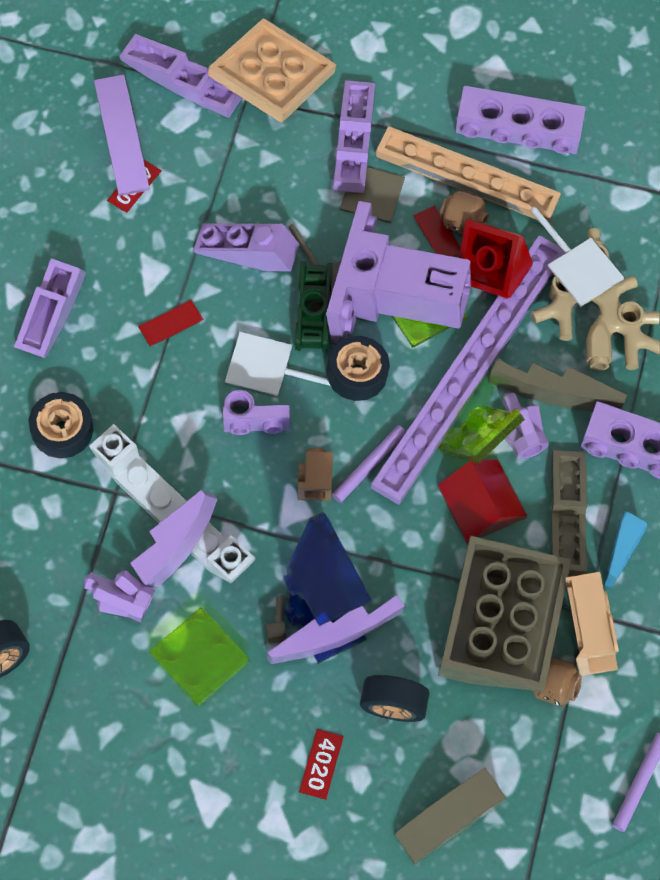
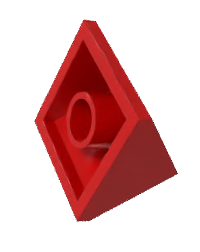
(496, 258)
(481, 499)

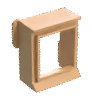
(592, 624)

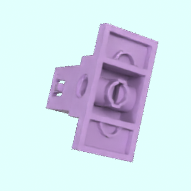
(394, 281)

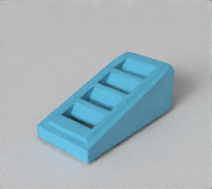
(627, 537)

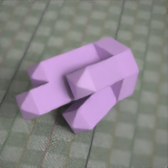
(528, 437)
(120, 596)

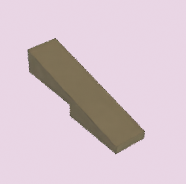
(569, 509)

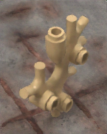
(613, 318)

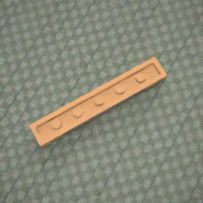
(467, 174)

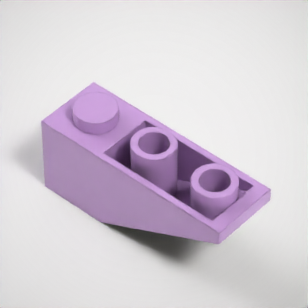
(250, 245)

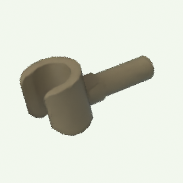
(276, 630)

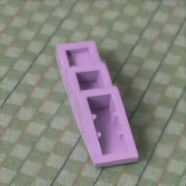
(174, 71)
(121, 135)
(354, 136)
(318, 639)

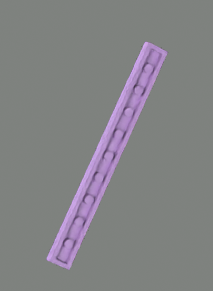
(464, 377)

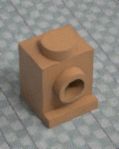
(316, 475)

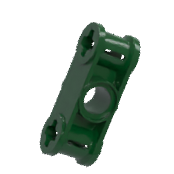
(313, 327)

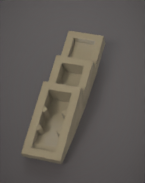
(569, 391)

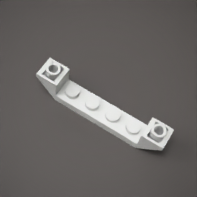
(159, 499)

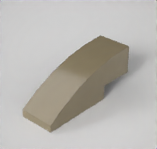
(450, 815)

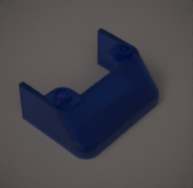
(322, 581)

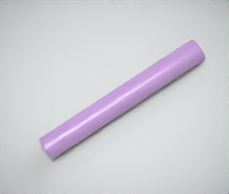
(368, 464)
(638, 785)

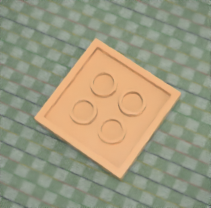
(272, 70)

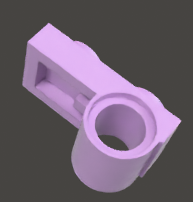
(257, 418)

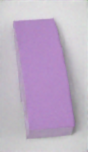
(49, 308)
(175, 539)

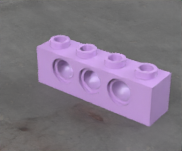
(533, 112)
(634, 428)

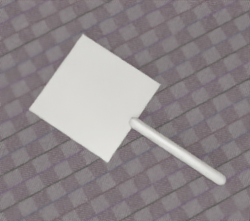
(584, 269)
(261, 365)

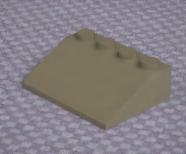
(504, 616)

